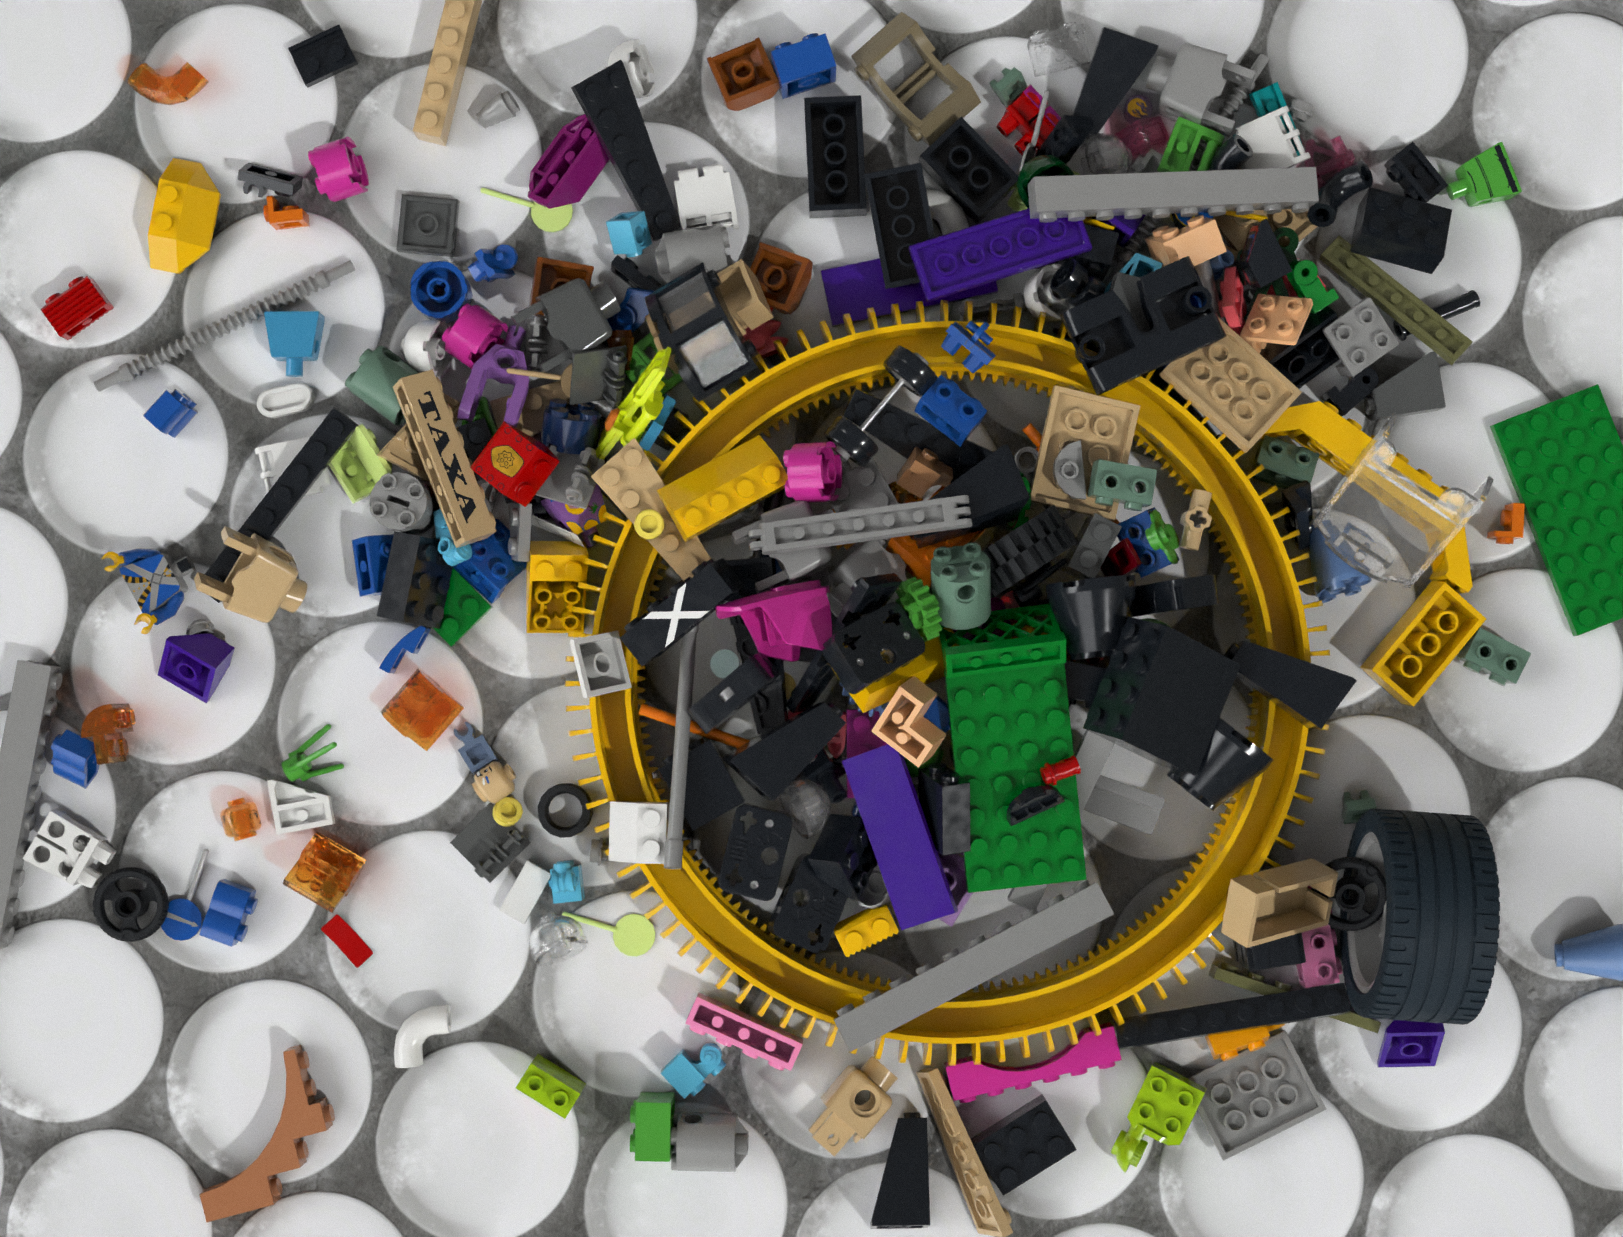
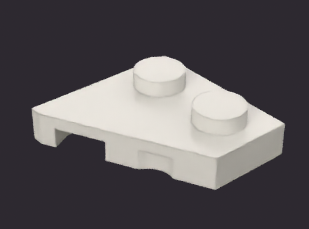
(298, 807)

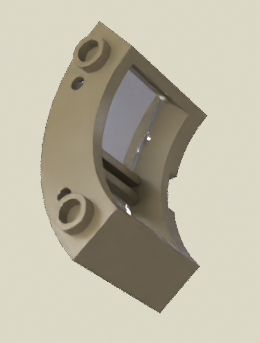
(913, 81)

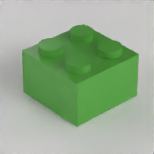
(653, 1123)

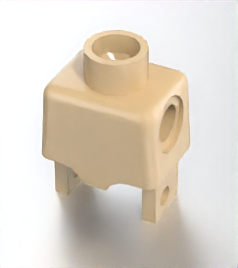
(259, 580)
(845, 1117)

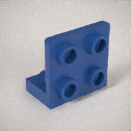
(491, 565)

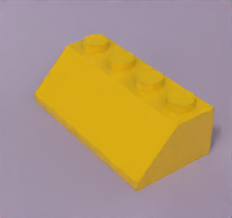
(723, 487)

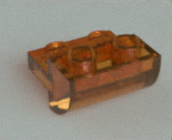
(421, 710)
(106, 727)
(324, 872)

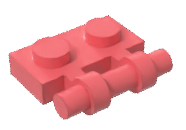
(1233, 303)

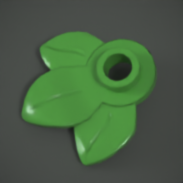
(1162, 536)

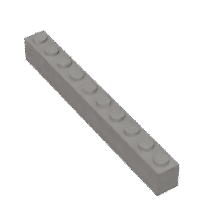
(1172, 193)
(21, 764)
(972, 966)

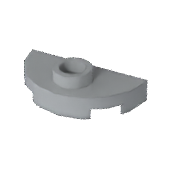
(1069, 471)

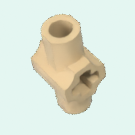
(1192, 535)

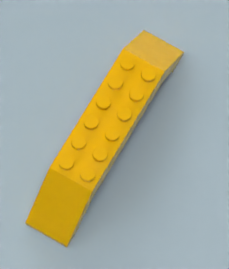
(1339, 445)

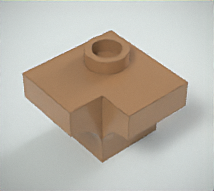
(923, 471)

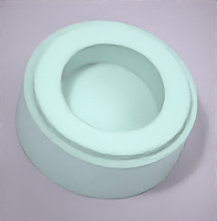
(724, 663)

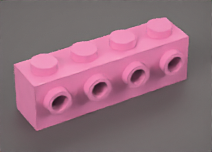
(1320, 964)
(744, 1031)

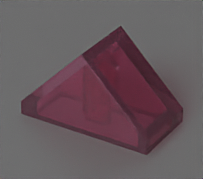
(1144, 135)

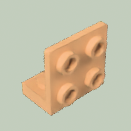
(1275, 320)

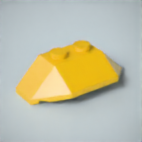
(182, 216)

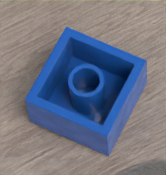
(803, 65)

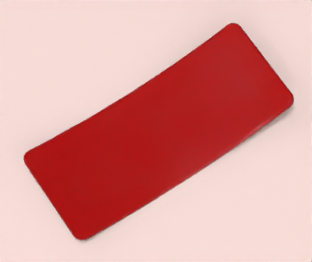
(347, 940)

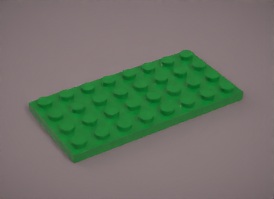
(1571, 478)
(1000, 738)

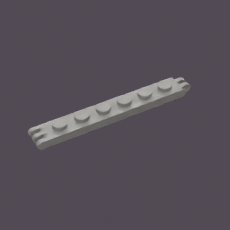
(861, 525)

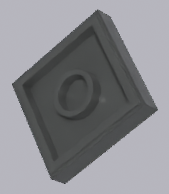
(428, 225)

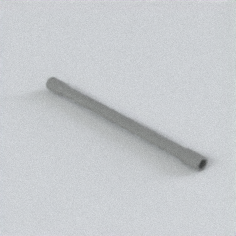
(674, 841)

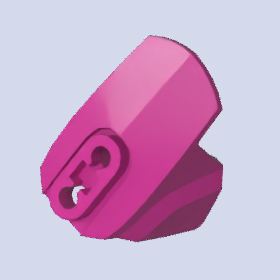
(785, 618)

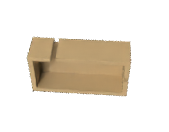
(743, 298)
(1278, 902)

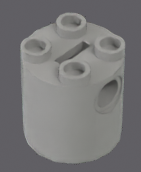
(687, 248)
(403, 504)
(708, 1142)

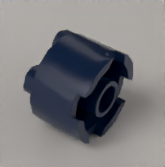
(570, 426)

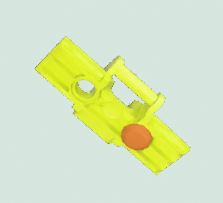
(638, 407)

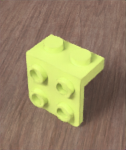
(358, 465)

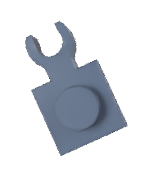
(476, 751)

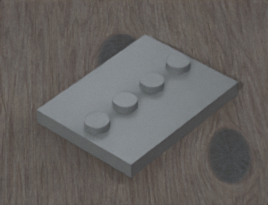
(1256, 1096)

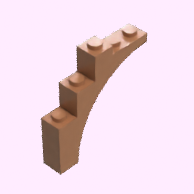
(286, 1151)

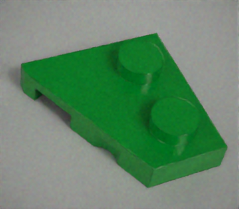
(462, 609)

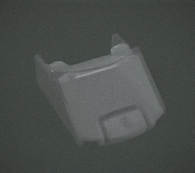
(1387, 520)

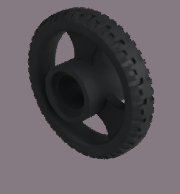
(1366, 874)
(130, 929)

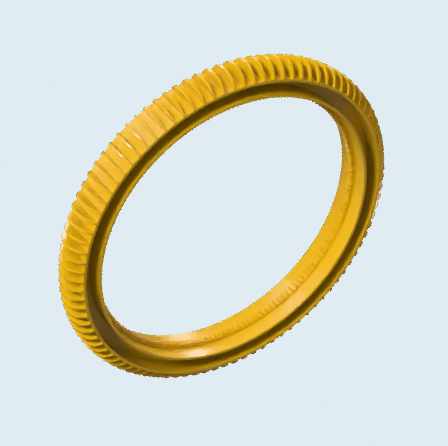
(1241, 837)

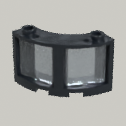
(701, 332)

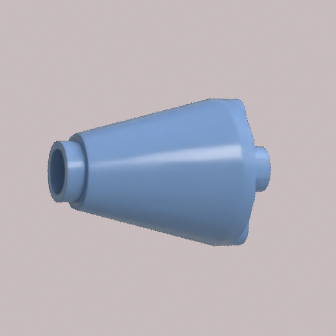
(1331, 572)
(1593, 953)

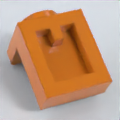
(287, 218)
(1513, 522)

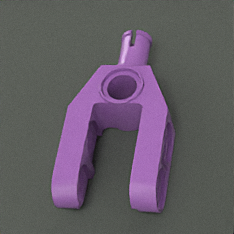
(489, 367)

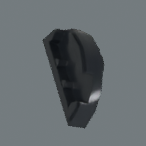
(1032, 802)

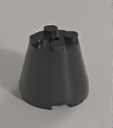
(1092, 613)
(1226, 767)

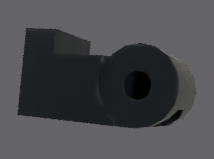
(1353, 392)

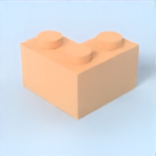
(1198, 240)
(904, 725)

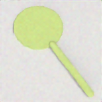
(546, 219)
(631, 935)

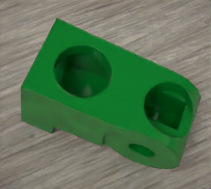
(1308, 285)

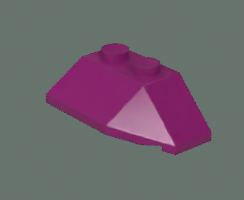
(568, 165)

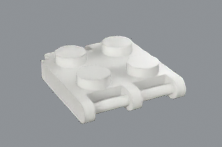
(1271, 142)
(705, 198)
(280, 457)

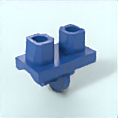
(494, 263)
(960, 336)

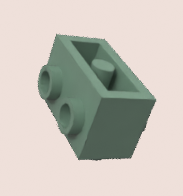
(1284, 463)
(1122, 483)
(1494, 656)

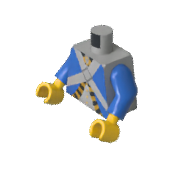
(153, 581)

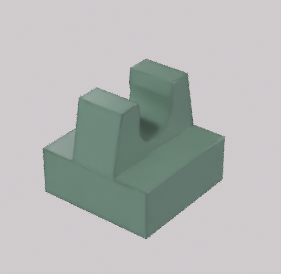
(1010, 86)
(1355, 808)

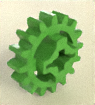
(920, 607)

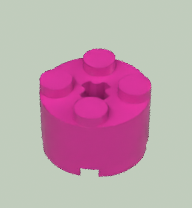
(339, 169)
(473, 334)
(812, 472)

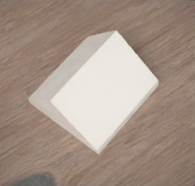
(600, 664)

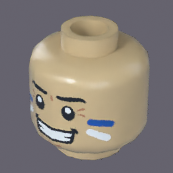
(494, 782)

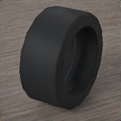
(543, 810)

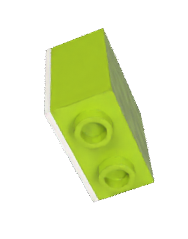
(550, 1087)

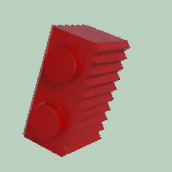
(76, 307)

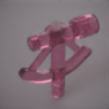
(1340, 160)

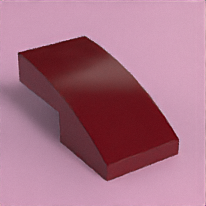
(1121, 560)

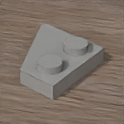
(519, 531)

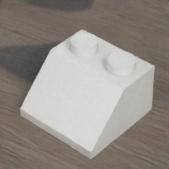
(638, 831)

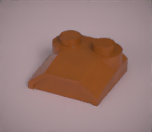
(744, 75)
(553, 273)
(781, 277)

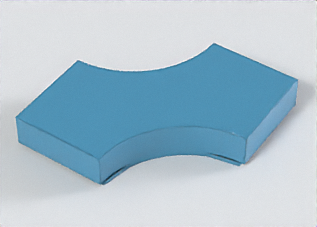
(655, 426)

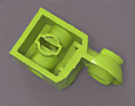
(1159, 1111)

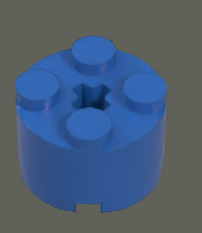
(447, 277)

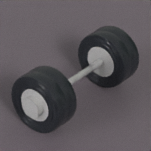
(911, 372)

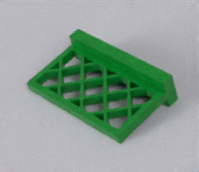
(1003, 652)

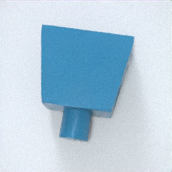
(294, 337)

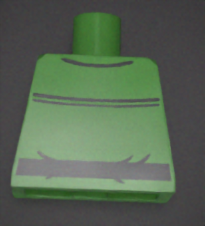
(1485, 178)

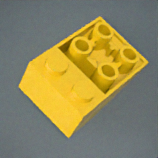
(552, 586)

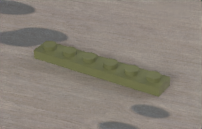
(1396, 300)
(1255, 983)

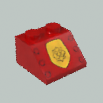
(515, 464)

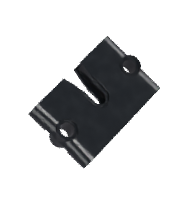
(1124, 349)

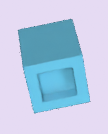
(629, 233)

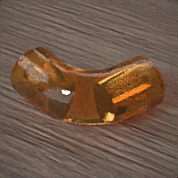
(169, 89)

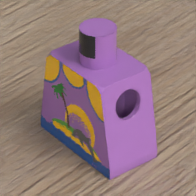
(577, 519)

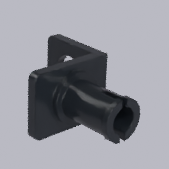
(827, 775)

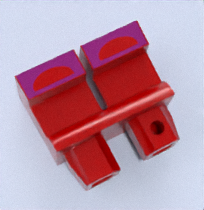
(1022, 113)

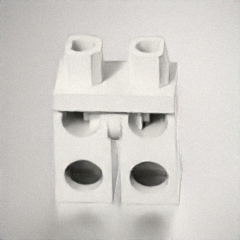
(69, 850)

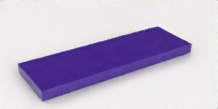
(994, 252)
(862, 286)
(899, 836)

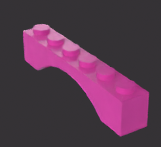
(971, 1080)

